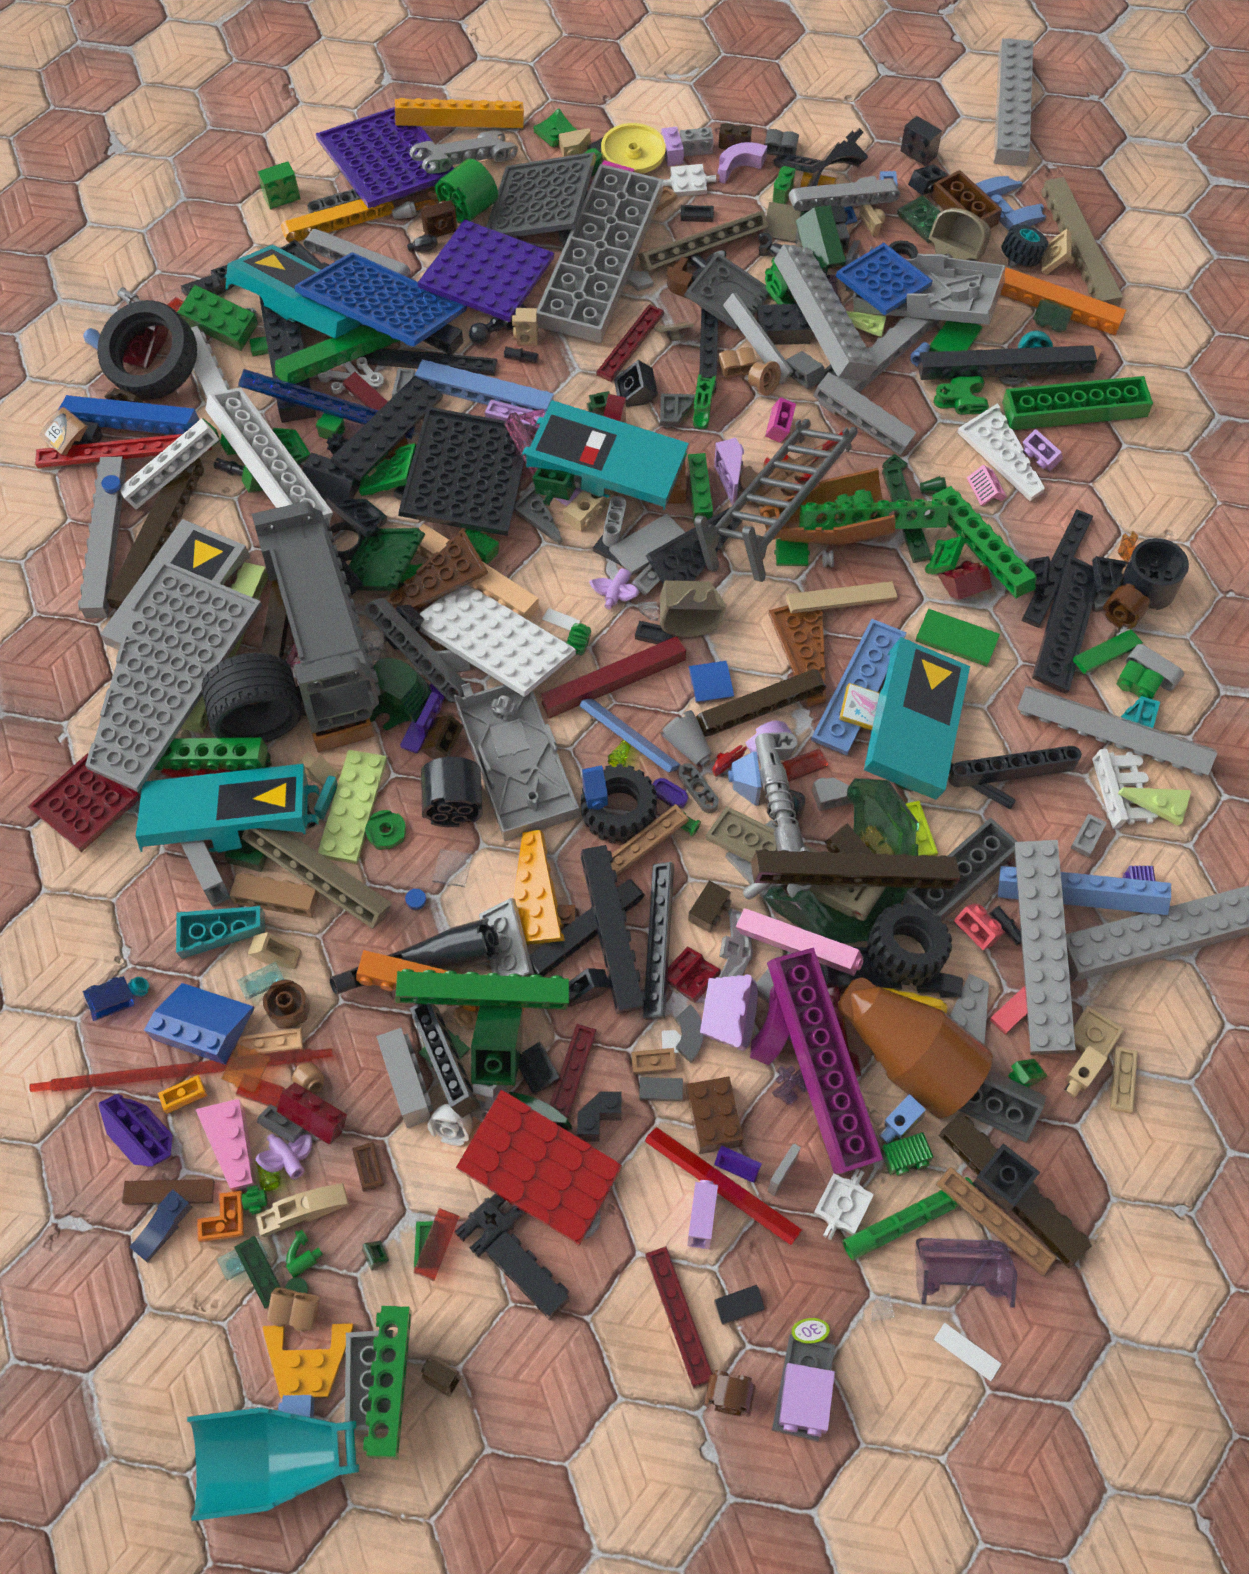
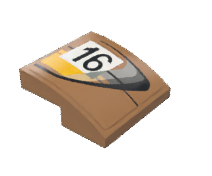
(63, 430)

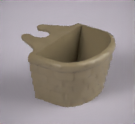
(960, 234)
(690, 608)

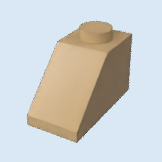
(574, 142)
(273, 949)

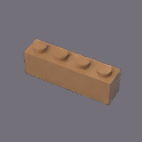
(274, 895)

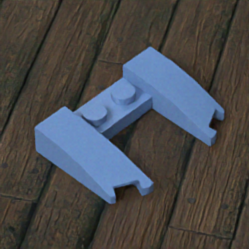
(1001, 185)

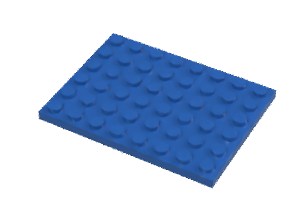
(380, 299)

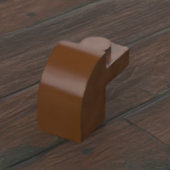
(678, 278)

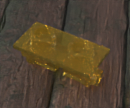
(871, 840)

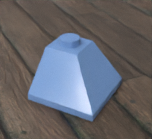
(746, 777)

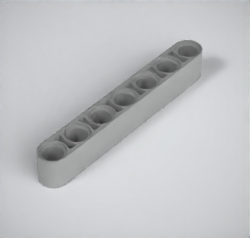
(844, 194)
(337, 248)

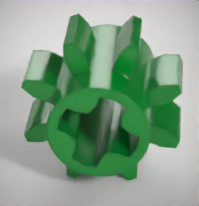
(254, 1199)

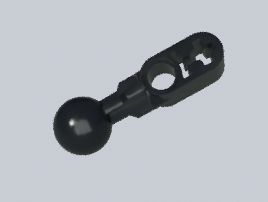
(480, 333)

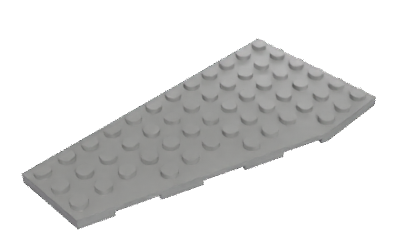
(172, 640)

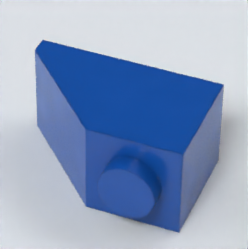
(594, 787)

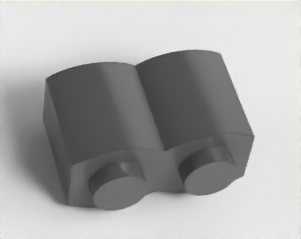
(781, 142)

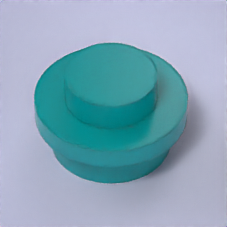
(138, 986)

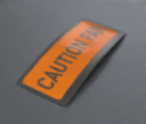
(421, 204)

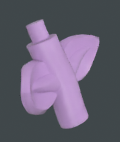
(615, 589)
(285, 1155)

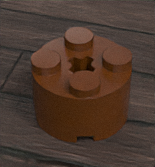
(1126, 606)
(275, 1004)
(730, 1394)

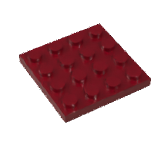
(83, 804)

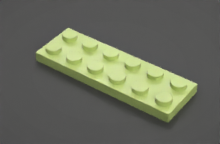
(352, 806)

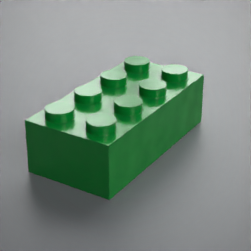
(218, 317)

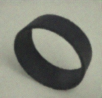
(347, 554)

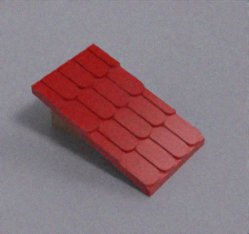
(539, 1167)

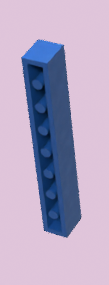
(132, 415)

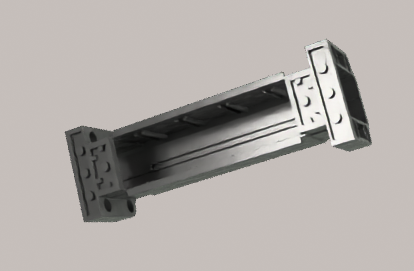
(333, 659)

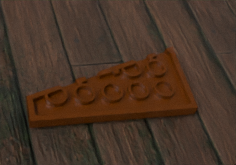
(441, 574)

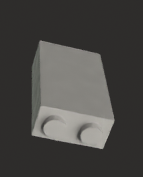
(206, 872)

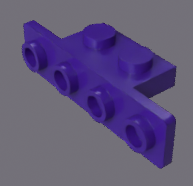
(418, 731)

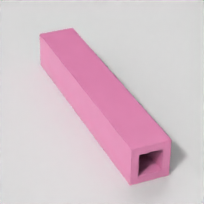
(796, 939)

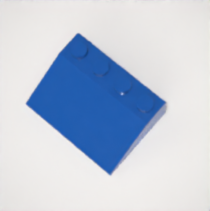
(199, 1022)

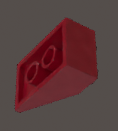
(145, 346)

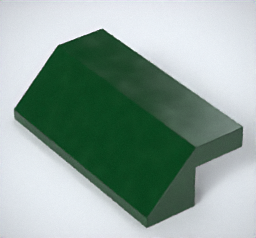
(819, 233)

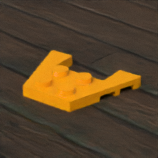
(306, 1370)

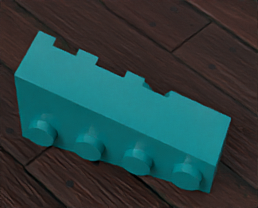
(216, 928)

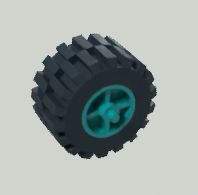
(1024, 245)

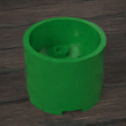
(469, 188)

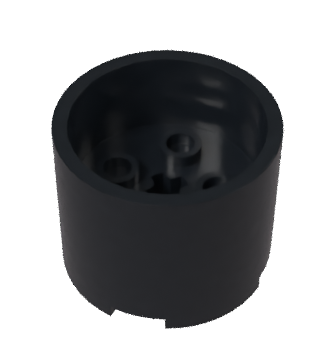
(1157, 571)
(451, 791)

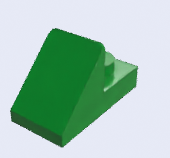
(1027, 1072)

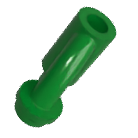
(305, 1261)

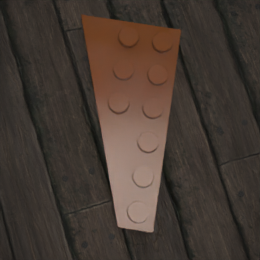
(802, 643)

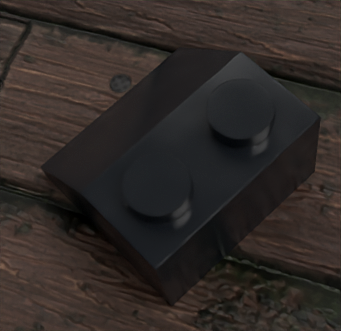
(636, 384)

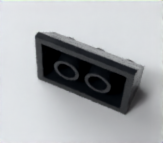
(330, 479)

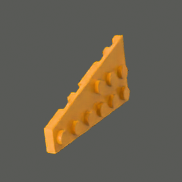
(536, 892)

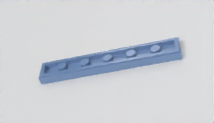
(629, 735)

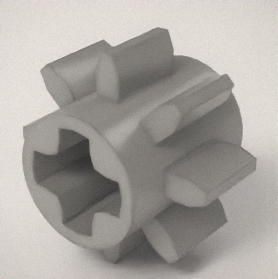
(503, 707)

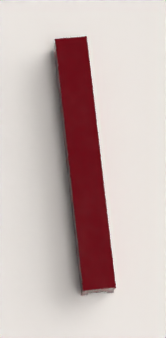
(613, 676)

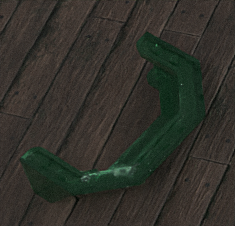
(875, 805)

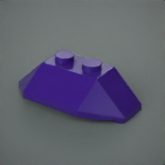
(136, 1130)

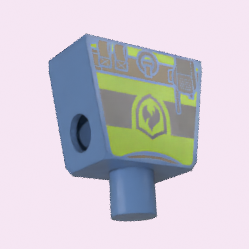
(907, 1112)

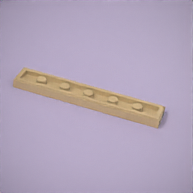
(841, 597)

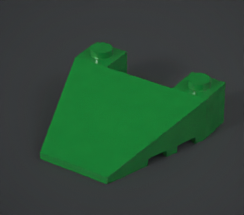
(290, 440)

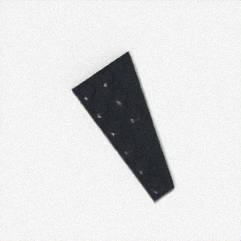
(683, 556)

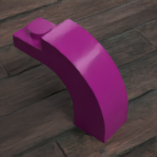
(772, 1036)

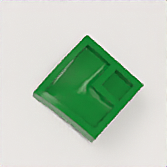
(552, 127)

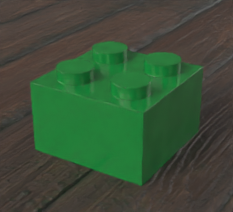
(279, 185)

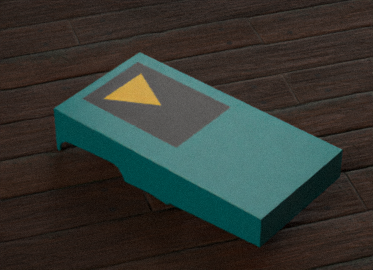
(273, 277)
(917, 718)
(222, 805)

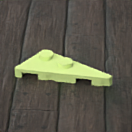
(868, 322)
(1166, 803)

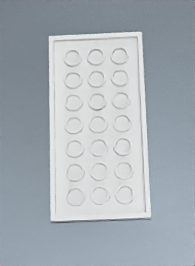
(495, 639)

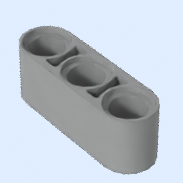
(614, 521)
(1153, 661)

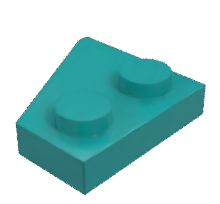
(1143, 711)

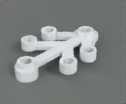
(373, 379)

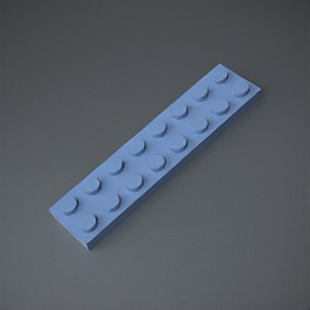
(865, 669)

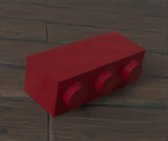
(311, 1113)

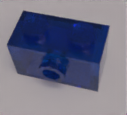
(108, 998)

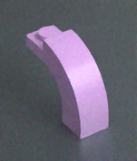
(741, 155)

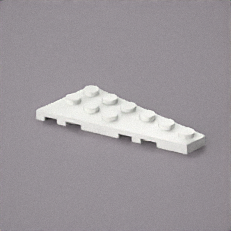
(1000, 447)

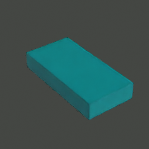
(326, 797)

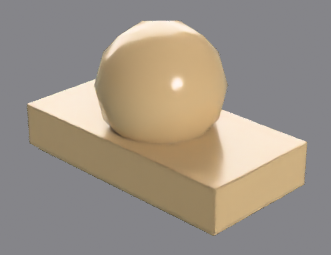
(872, 218)

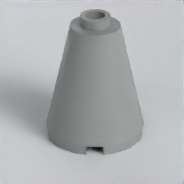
(688, 738)

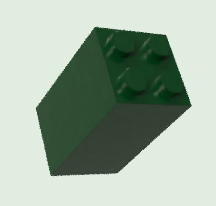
(496, 1045)

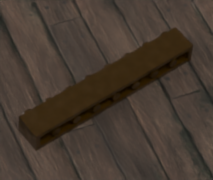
(1033, 1208)

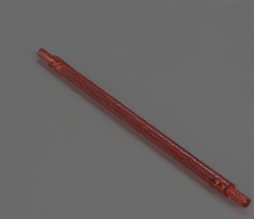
(169, 1071)

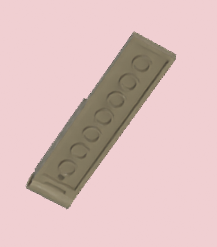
(745, 835)

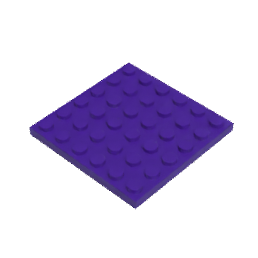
(486, 270)

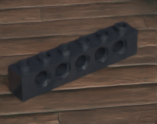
(445, 1059)

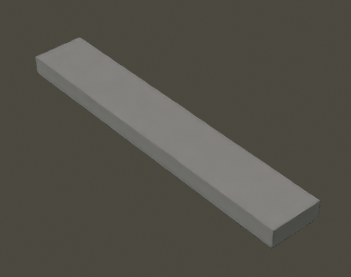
(756, 335)

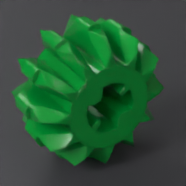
(579, 637)

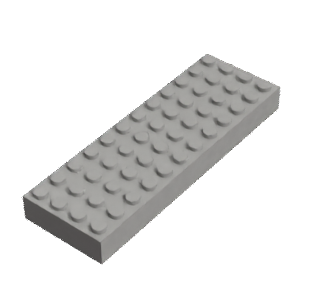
(599, 253)

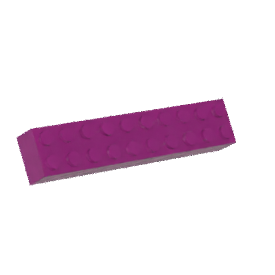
(824, 1061)

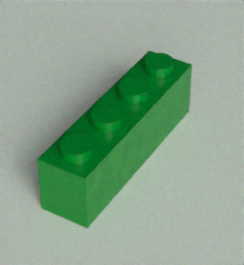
(699, 486)

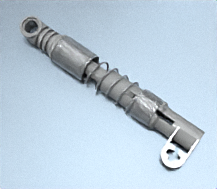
(770, 750)

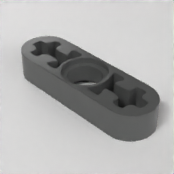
(698, 796)

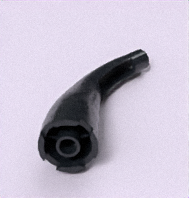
(452, 948)

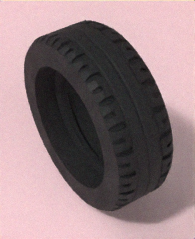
(120, 330)

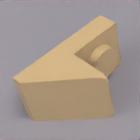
(317, 768)

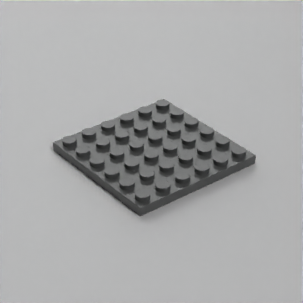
(542, 195)

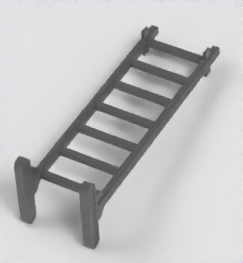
(756, 544)

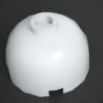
(450, 1126)

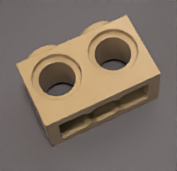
(525, 326)

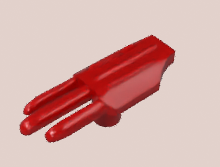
(725, 760)

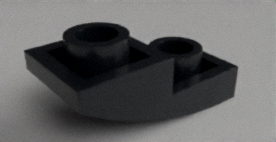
(944, 984)

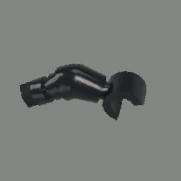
(767, 246)

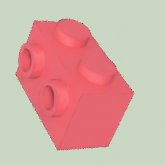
(979, 926)

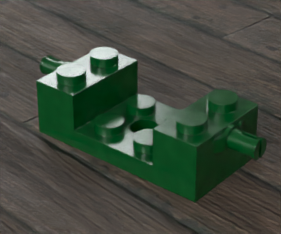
(554, 484)

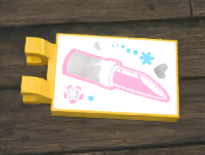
(859, 706)

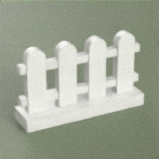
(1112, 781)

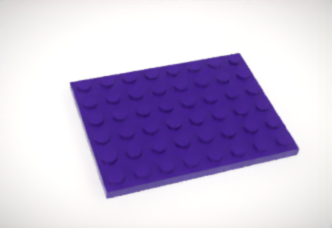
(377, 157)

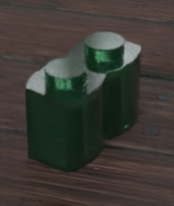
(1053, 314)

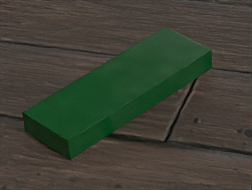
(257, 1269)

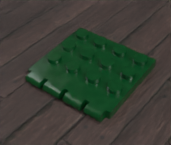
(385, 557)

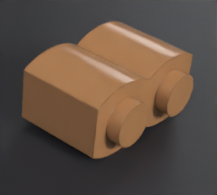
(736, 362)
(293, 1309)

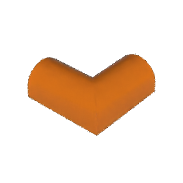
(229, 1223)

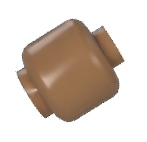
(309, 1077)

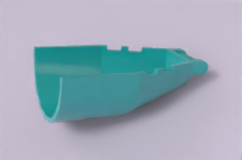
(263, 1459)

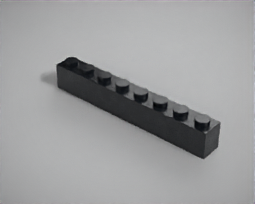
(611, 929)

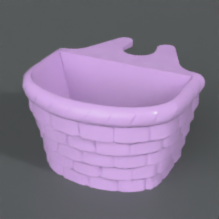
(730, 1010)

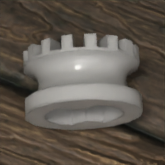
(827, 559)

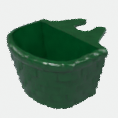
(401, 692)

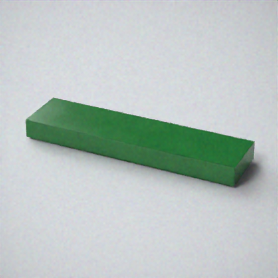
(1107, 651)

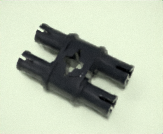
(478, 1219)

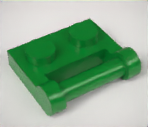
(947, 561)

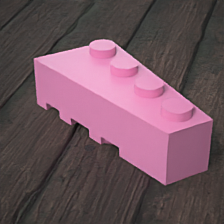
(229, 1138)

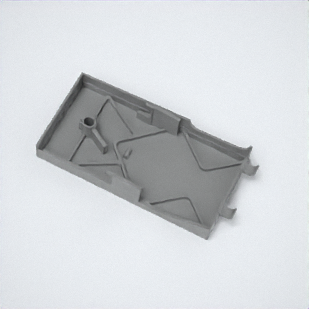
(526, 788)

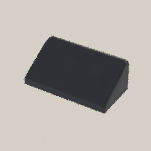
(739, 1304)

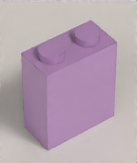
(702, 1214)
(806, 1399)

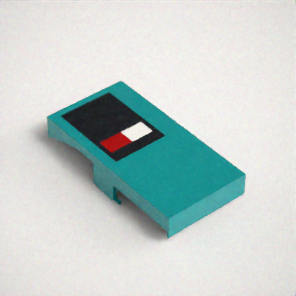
(607, 454)

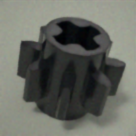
(336, 442)

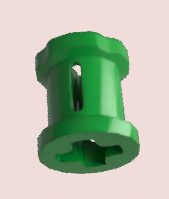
(691, 826)

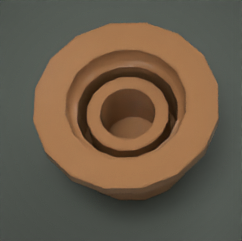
(765, 377)

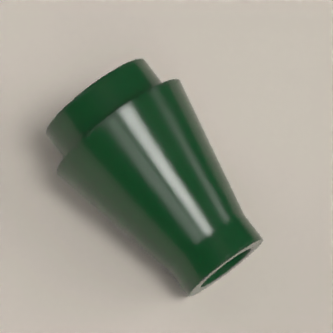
(933, 485)

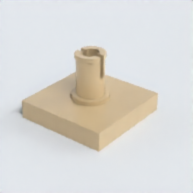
(1058, 252)

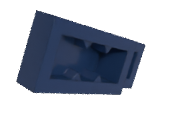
(161, 1226)

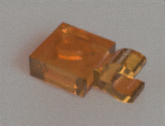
(1127, 546)

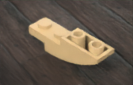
(301, 1207)

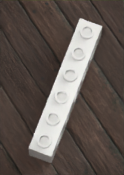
(168, 464)

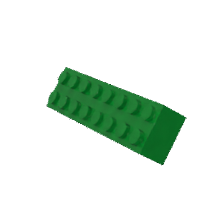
(1077, 403)

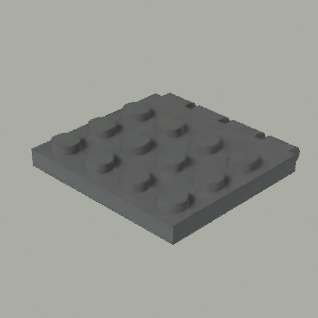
(717, 284)

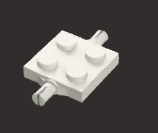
(688, 180)
(843, 1204)

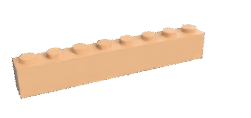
(492, 585)

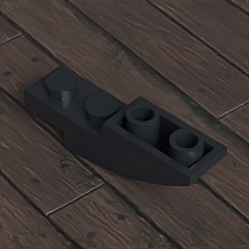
(215, 283)

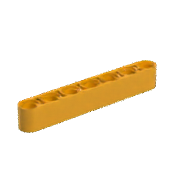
(333, 219)

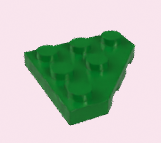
(389, 473)

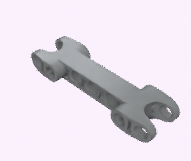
(445, 155)

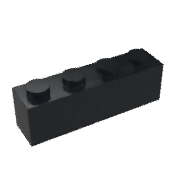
(528, 1275)

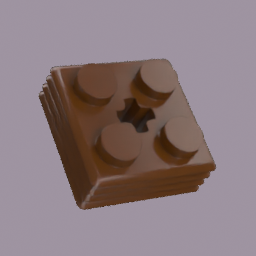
(439, 218)

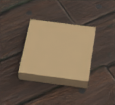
(1096, 1031)

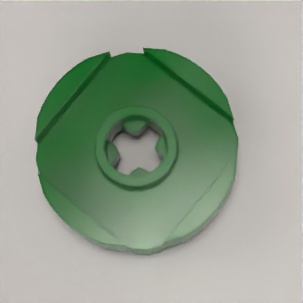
(385, 840)

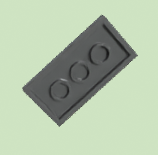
(813, 1355)

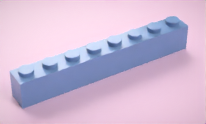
(480, 387)
(1101, 892)

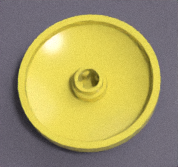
(634, 147)

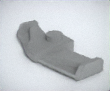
(735, 949)

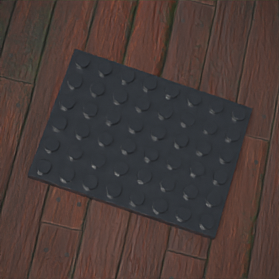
(463, 473)

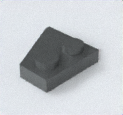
(674, 408)

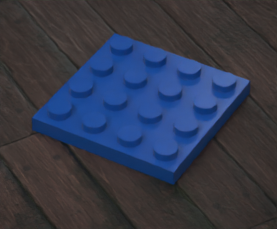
(883, 278)

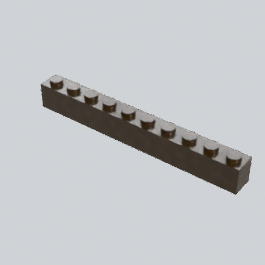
(155, 531)
(854, 869)

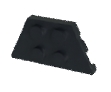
(359, 514)

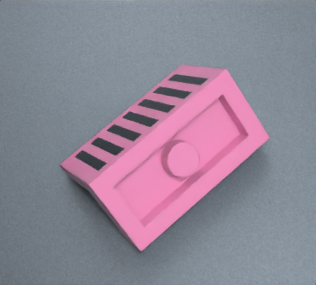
(986, 485)

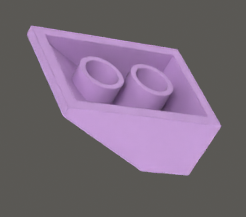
(728, 465)

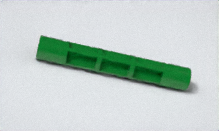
(899, 1224)

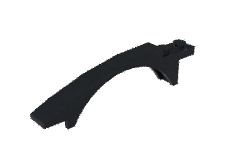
(844, 152)

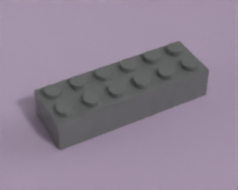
(977, 862)

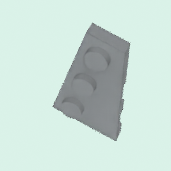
(971, 1008)

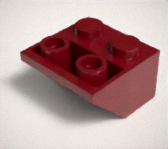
(966, 579)

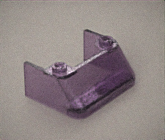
(965, 1263)

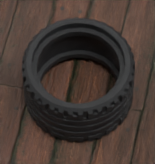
(246, 680)

